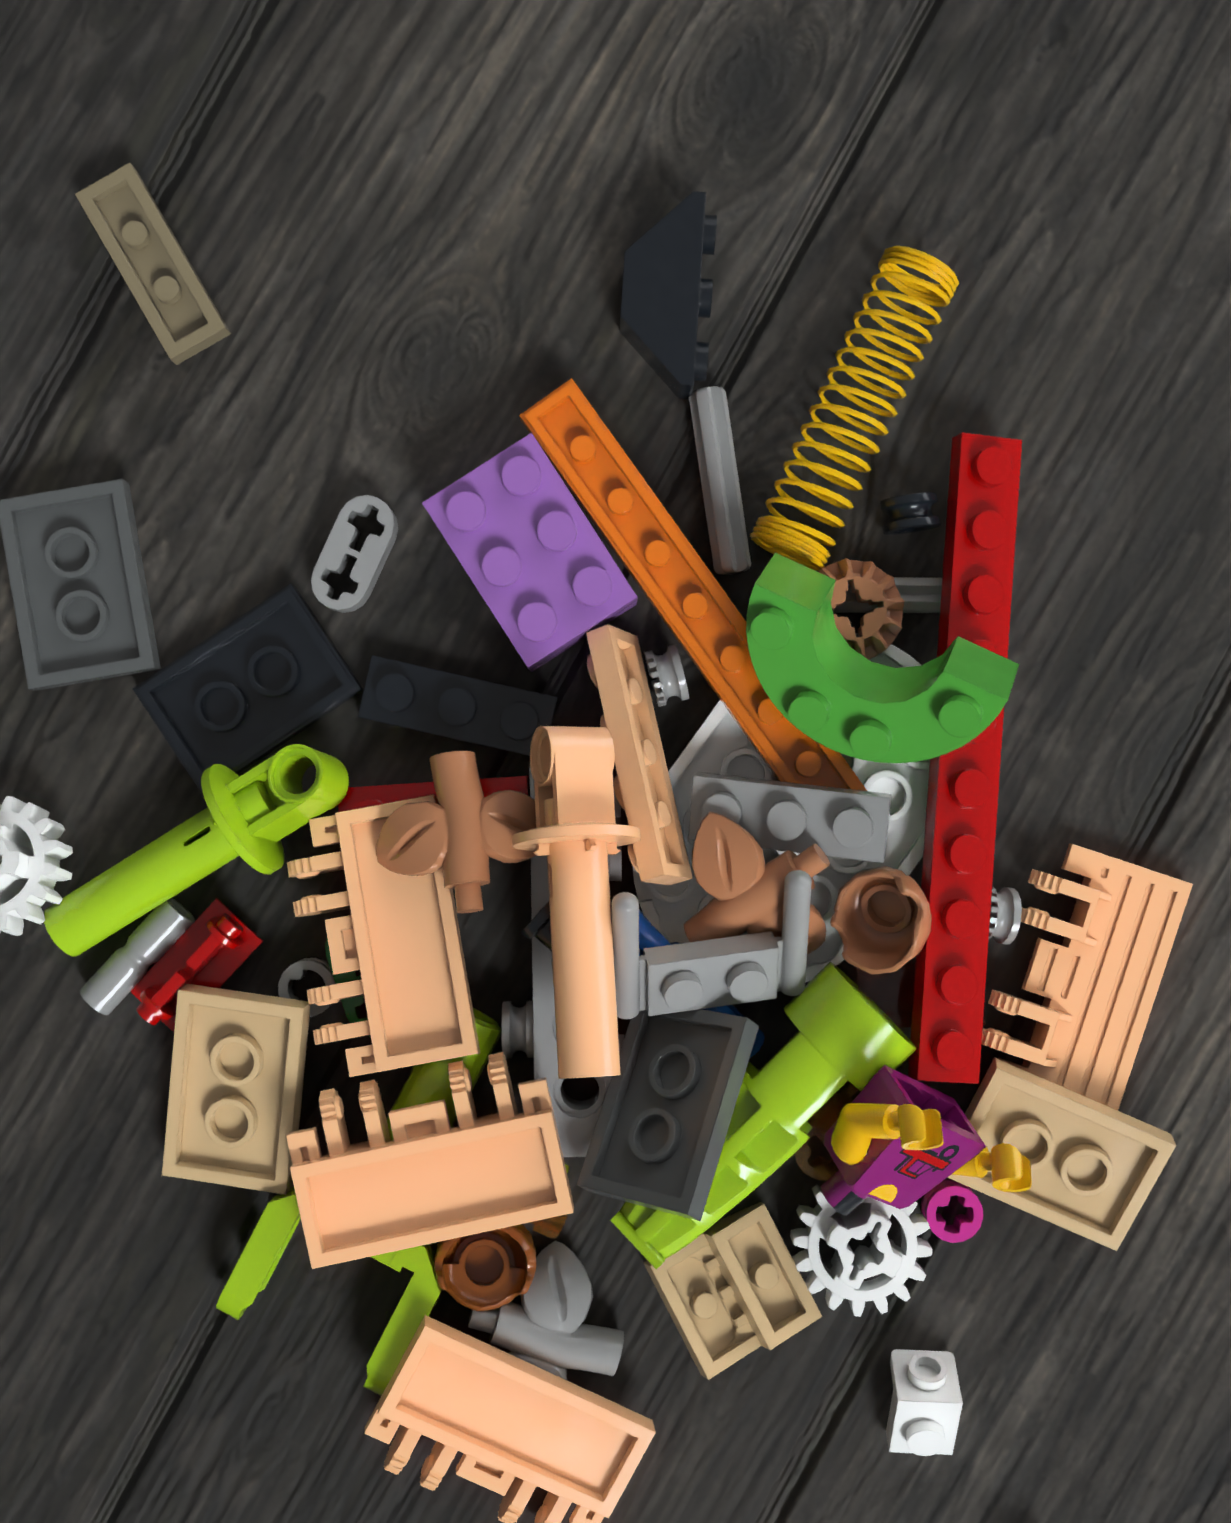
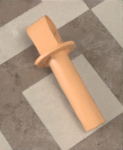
(577, 834)

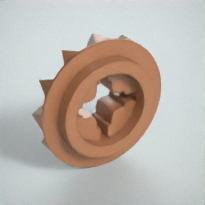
(872, 586)

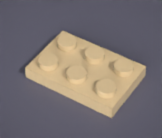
(235, 1087)
(1085, 1158)

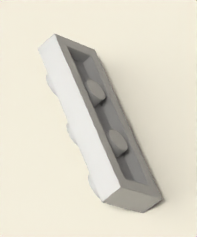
(797, 814)

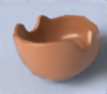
(881, 919)

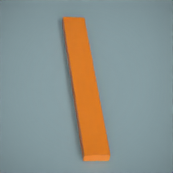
(675, 581)

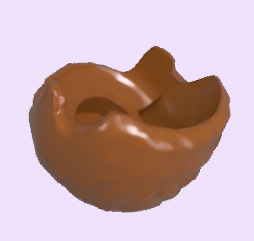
(486, 1267)

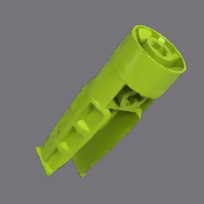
(838, 1041)

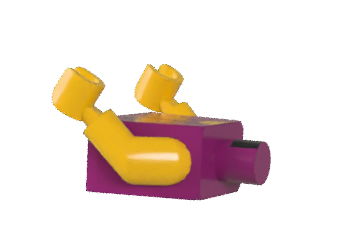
(905, 1141)

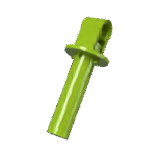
(241, 819)

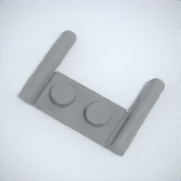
(714, 969)

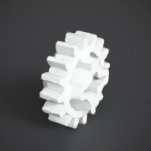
(28, 863)
(851, 1268)

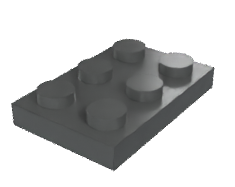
(78, 585)
(669, 1110)

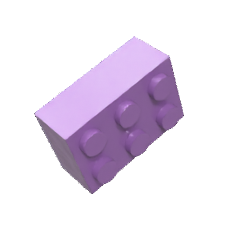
(531, 552)

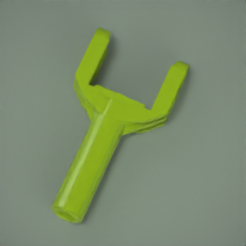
(281, 1217)

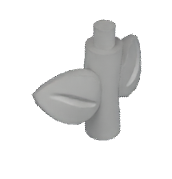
(549, 1321)

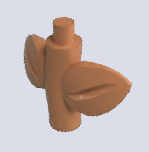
(457, 831)
(744, 888)

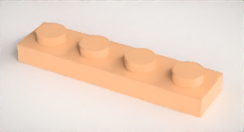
(640, 762)

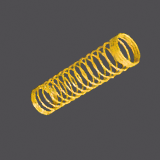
(801, 541)

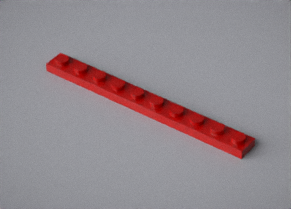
(966, 780)

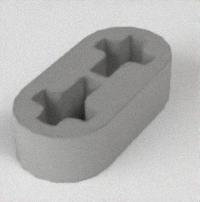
(341, 547)

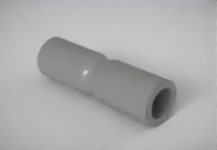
(132, 961)

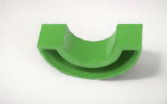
(858, 703)

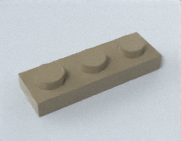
(152, 263)

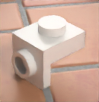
(923, 1402)

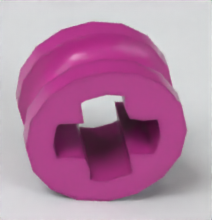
(964, 1225)

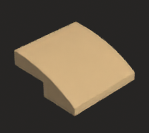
(734, 1290)

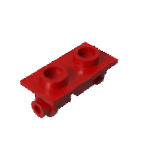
(201, 956)

